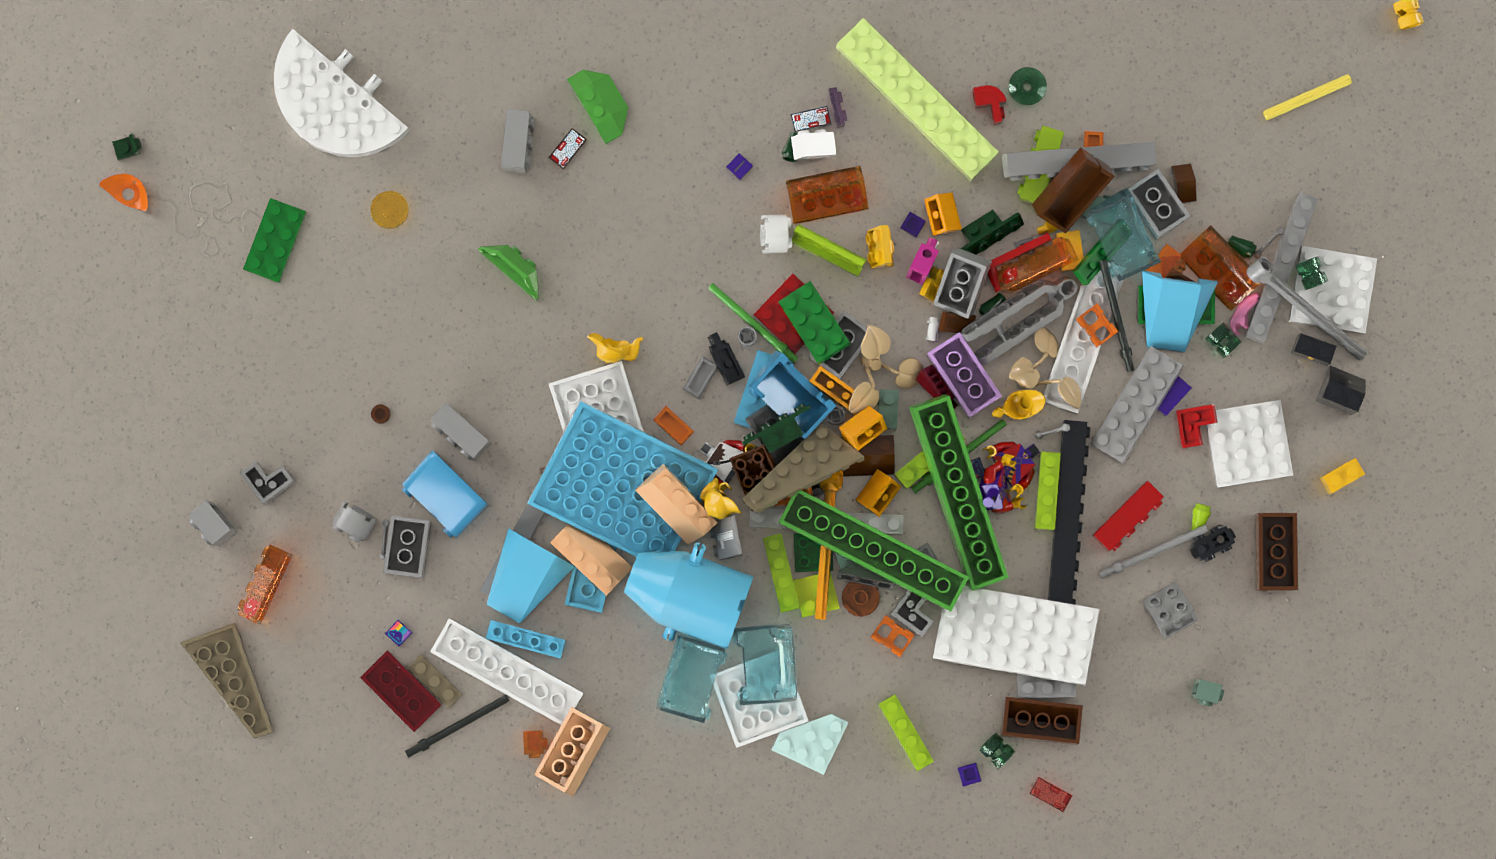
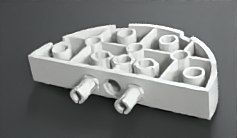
(328, 105)

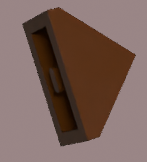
(1184, 182)

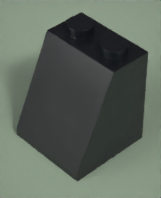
(1342, 391)

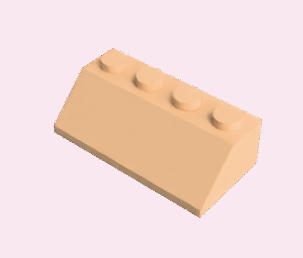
(676, 504)
(592, 557)
(572, 751)

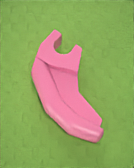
(1240, 315)

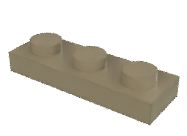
(435, 681)

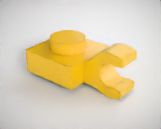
(932, 284)

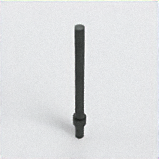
(1125, 350)
(424, 743)

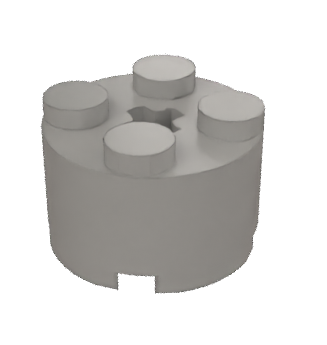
(353, 521)

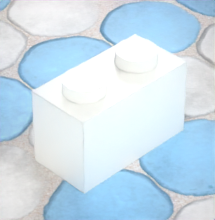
(813, 145)

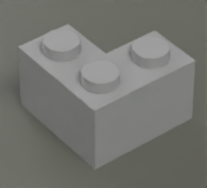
(267, 486)
(910, 616)

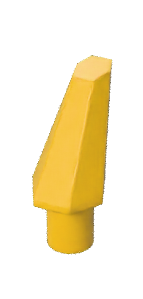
(1046, 228)

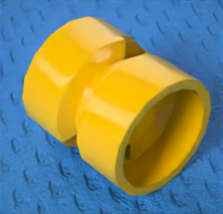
(1408, 14)

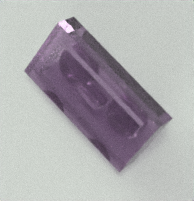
(839, 114)

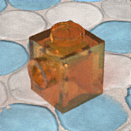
(1172, 265)
(534, 743)

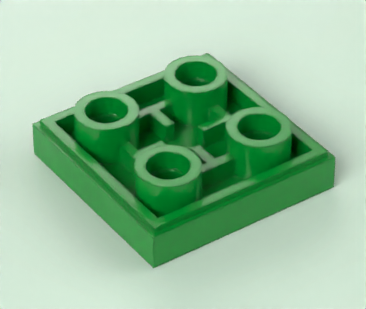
(807, 554)

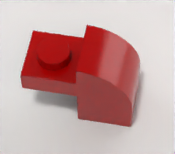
(990, 97)

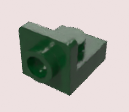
(127, 147)

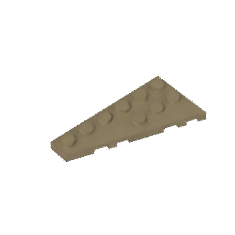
(804, 467)
(228, 669)

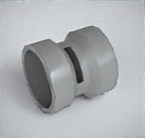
(747, 336)
(836, 416)

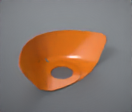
(118, 183)

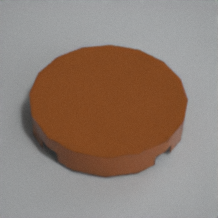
(860, 599)

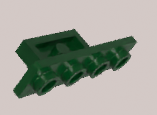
(989, 230)
(780, 433)

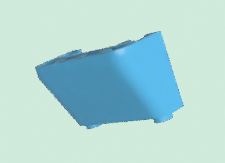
(786, 388)
(444, 494)

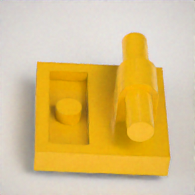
(880, 247)

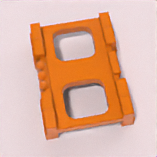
(1102, 321)
(896, 630)

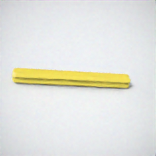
(1307, 97)

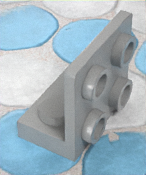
(1170, 610)

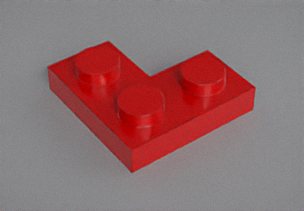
(1190, 422)

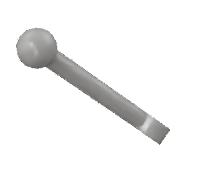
(1279, 231)
(1065, 427)
(385, 523)

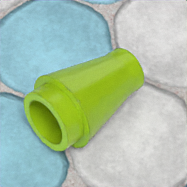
(1200, 515)

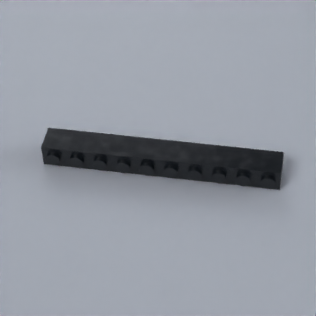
(1067, 513)

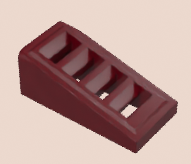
(933, 382)

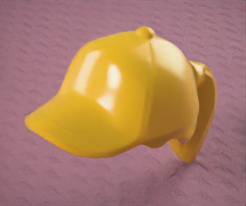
(614, 351)
(1021, 405)
(716, 503)

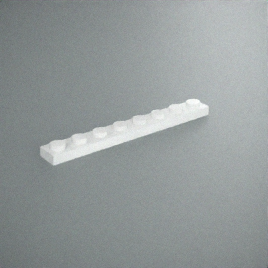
(885, 523)

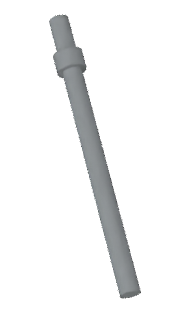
(1119, 566)

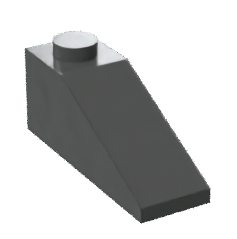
(864, 576)

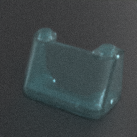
(1122, 235)
(767, 664)
(690, 678)

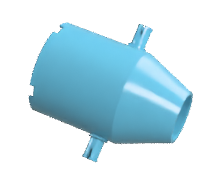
(689, 594)

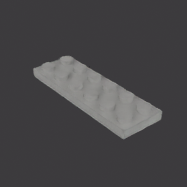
(1137, 404)

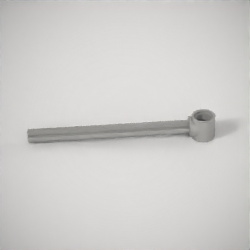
(1263, 272)

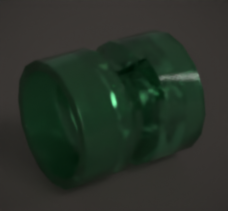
(1311, 273)
(1218, 335)
(992, 745)

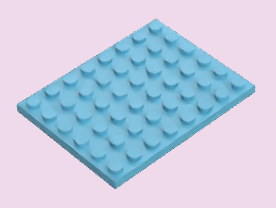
(596, 476)

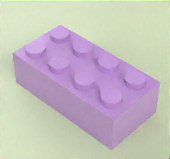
(964, 375)

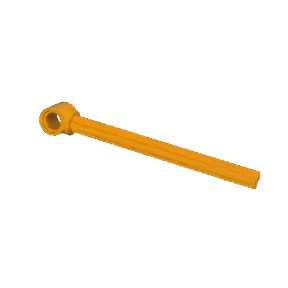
(830, 487)

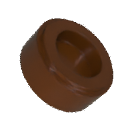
(380, 414)

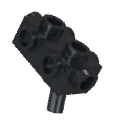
(1206, 546)

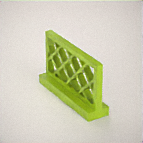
(828, 250)

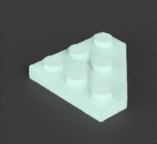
(812, 742)

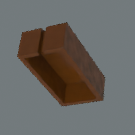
(1073, 190)

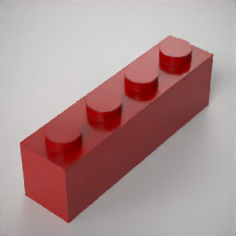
(1131, 513)

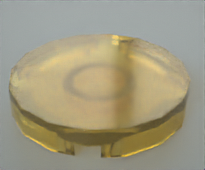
(389, 209)

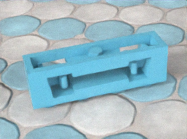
(526, 639)

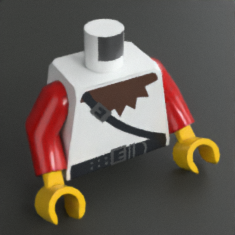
(720, 459)

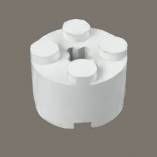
(775, 233)

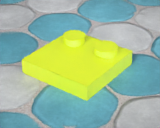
(807, 593)

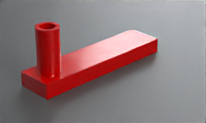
(1025, 248)

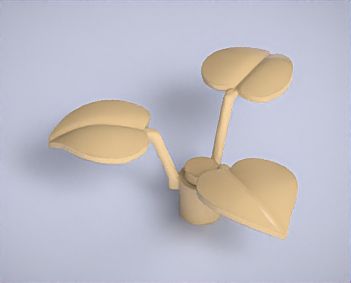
(873, 344)
(1029, 377)

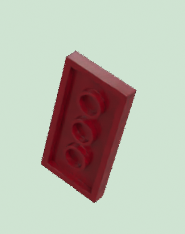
(400, 691)

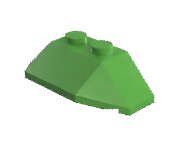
(601, 102)
(514, 266)

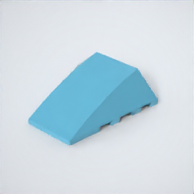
(1173, 309)
(524, 576)

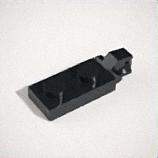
(725, 359)

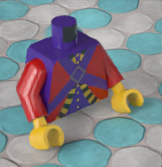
(1022, 473)
(995, 487)

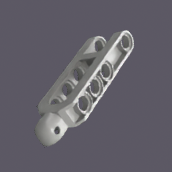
(993, 319)

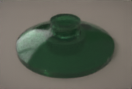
(1027, 76)

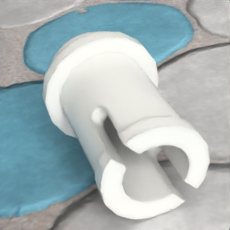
(933, 332)

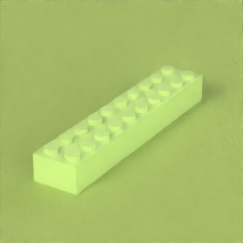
(916, 99)

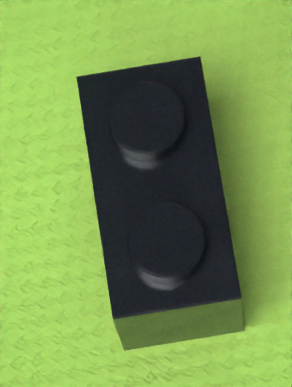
(1313, 349)

